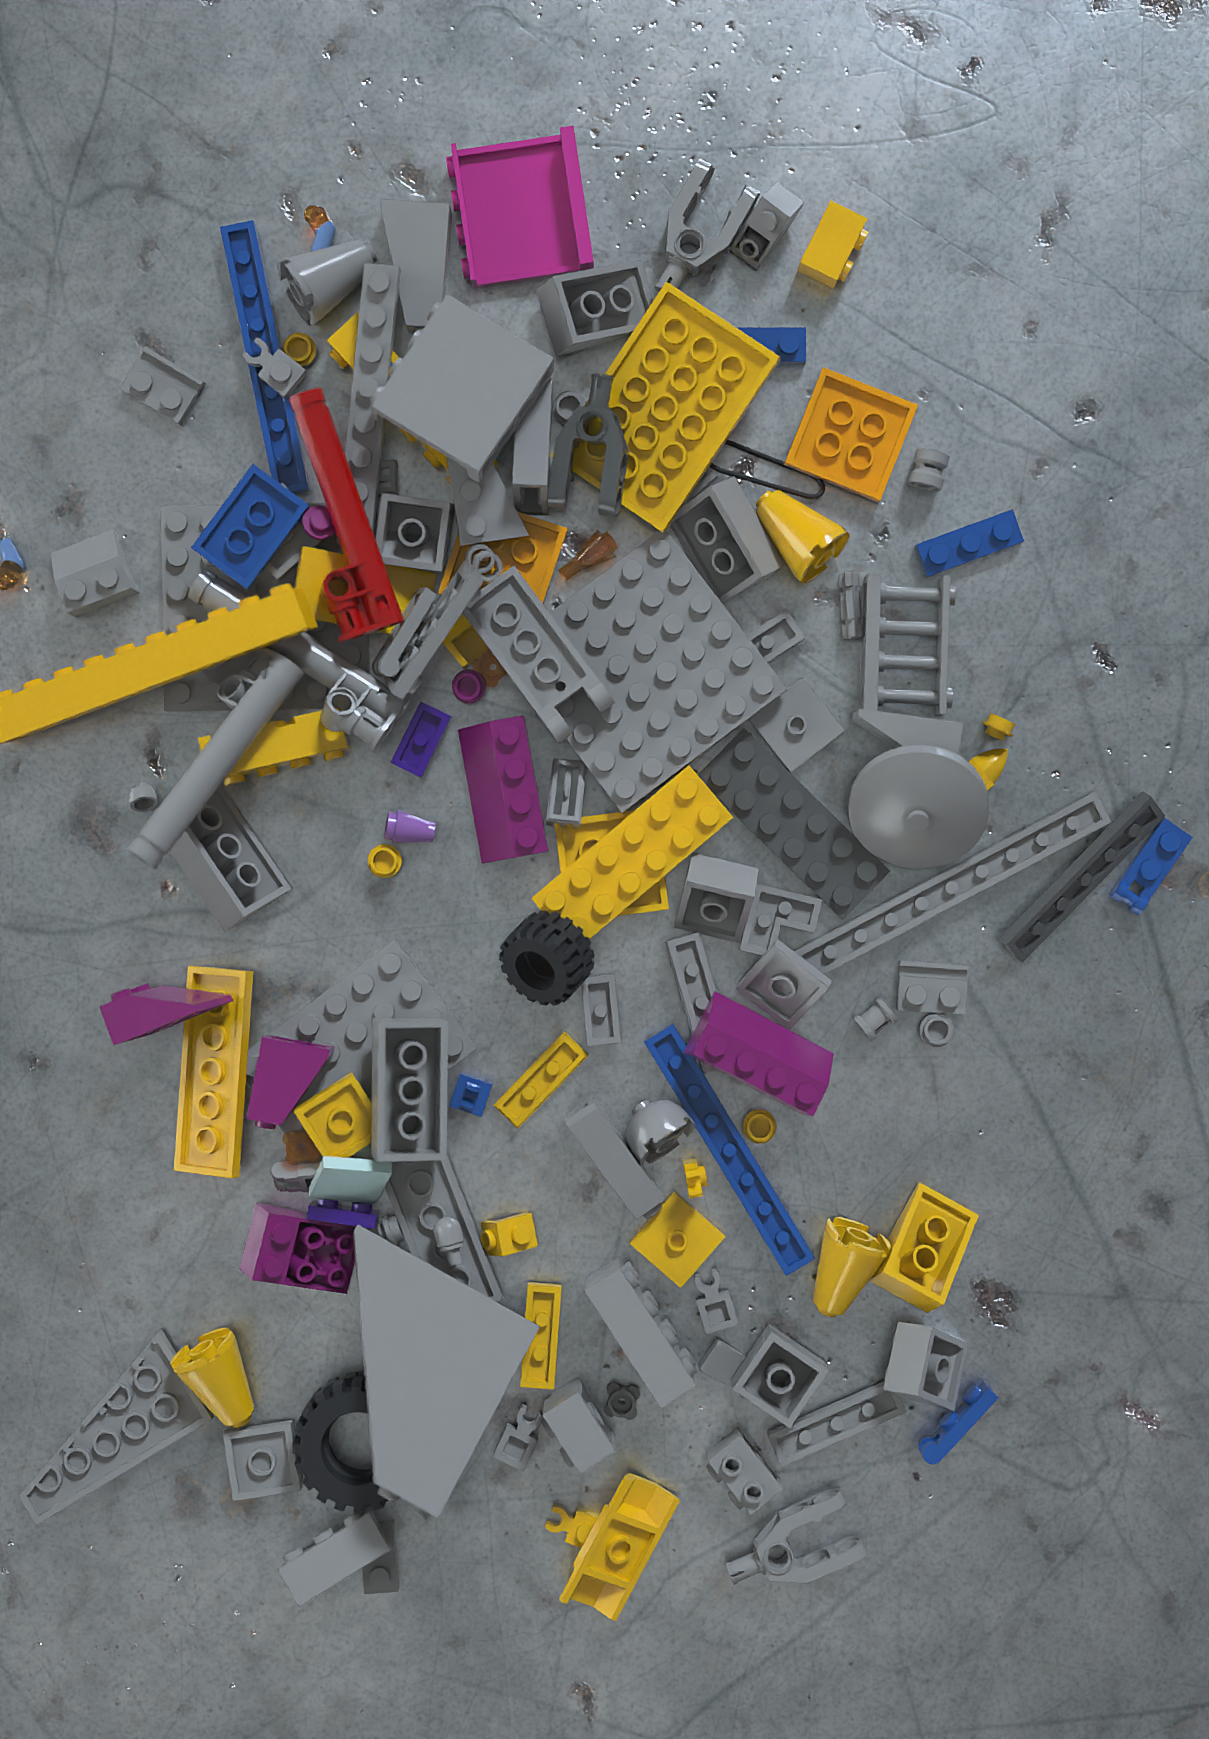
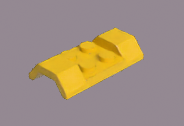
(620, 1545)

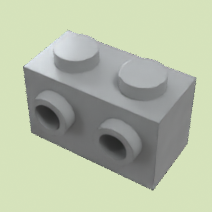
(743, 1471)

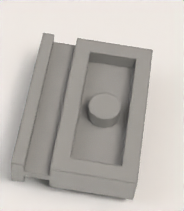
(162, 386)
(932, 987)

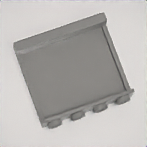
(463, 385)

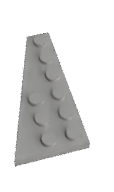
(129, 1424)

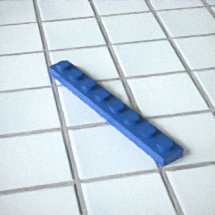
(258, 321)
(729, 1150)

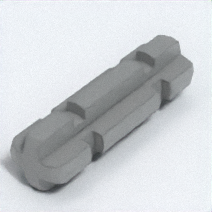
(850, 605)

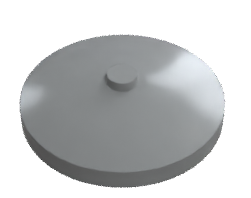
(918, 806)

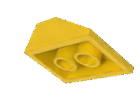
(925, 1249)

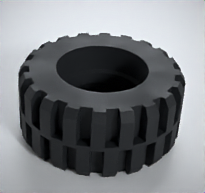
(314, 1454)

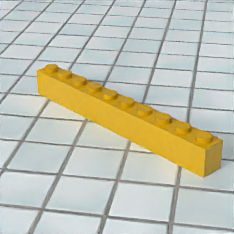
(155, 663)

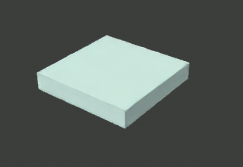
(350, 1179)

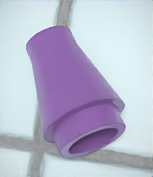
(407, 828)

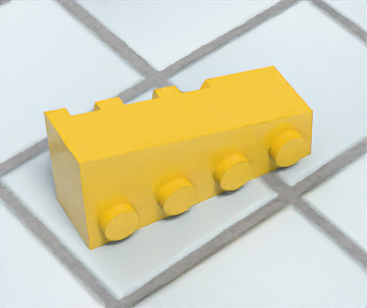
(287, 744)

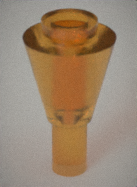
(595, 551)

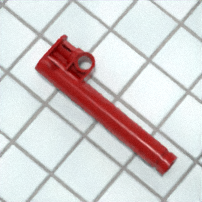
(369, 594)

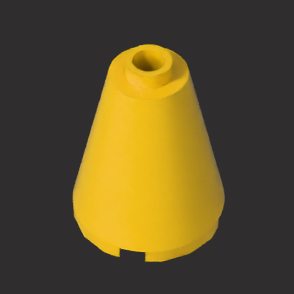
(800, 534)
(846, 1264)
(217, 1376)

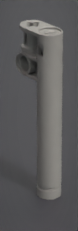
(254, 698)
(366, 702)

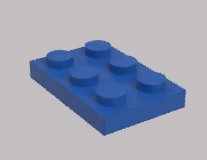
(250, 527)

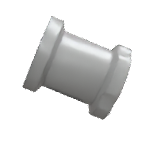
(875, 1019)

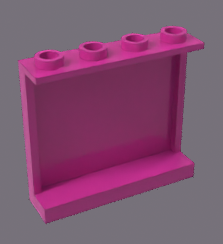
(521, 210)

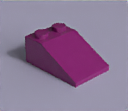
(148, 1010)

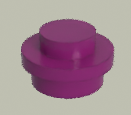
(318, 523)
(469, 686)

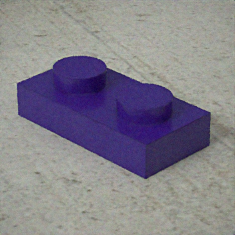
(421, 739)
(354, 1215)

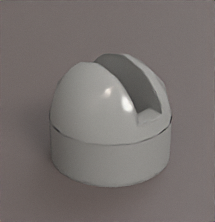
(142, 797)

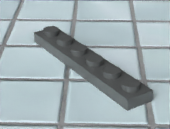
(1082, 876)

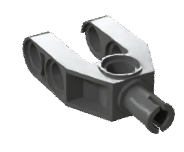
(577, 431)

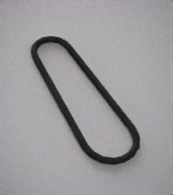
(765, 483)

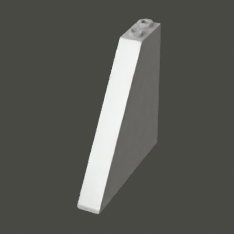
(431, 1370)

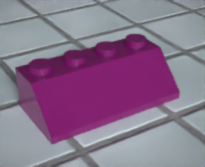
(503, 789)
(761, 1054)

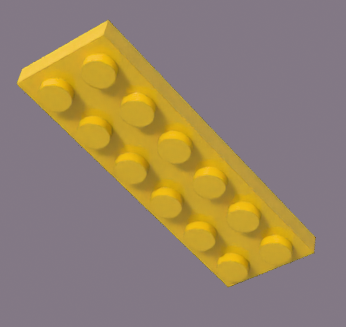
(635, 854)
(214, 1076)

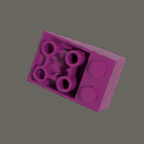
(297, 1250)

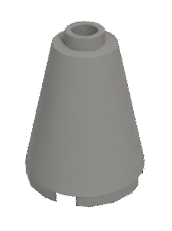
(324, 277)

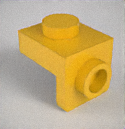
(508, 1235)

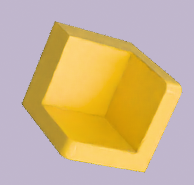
(464, 643)

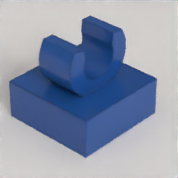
(471, 1094)

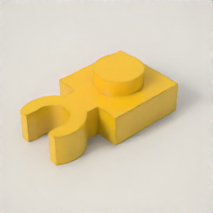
(695, 1177)
(577, 1525)

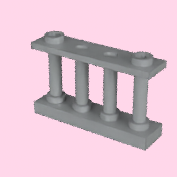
(877, 627)

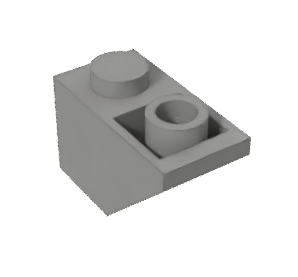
(767, 225)

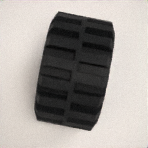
(546, 958)

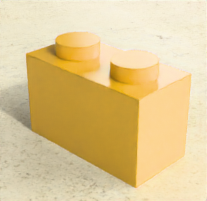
(832, 245)

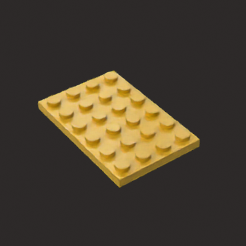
(678, 400)

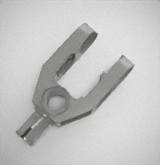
(678, 233)
(810, 1566)

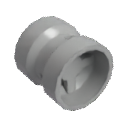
(928, 469)

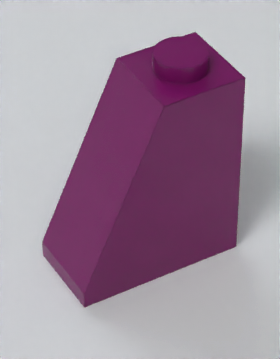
(283, 1077)

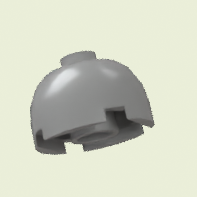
(656, 1128)

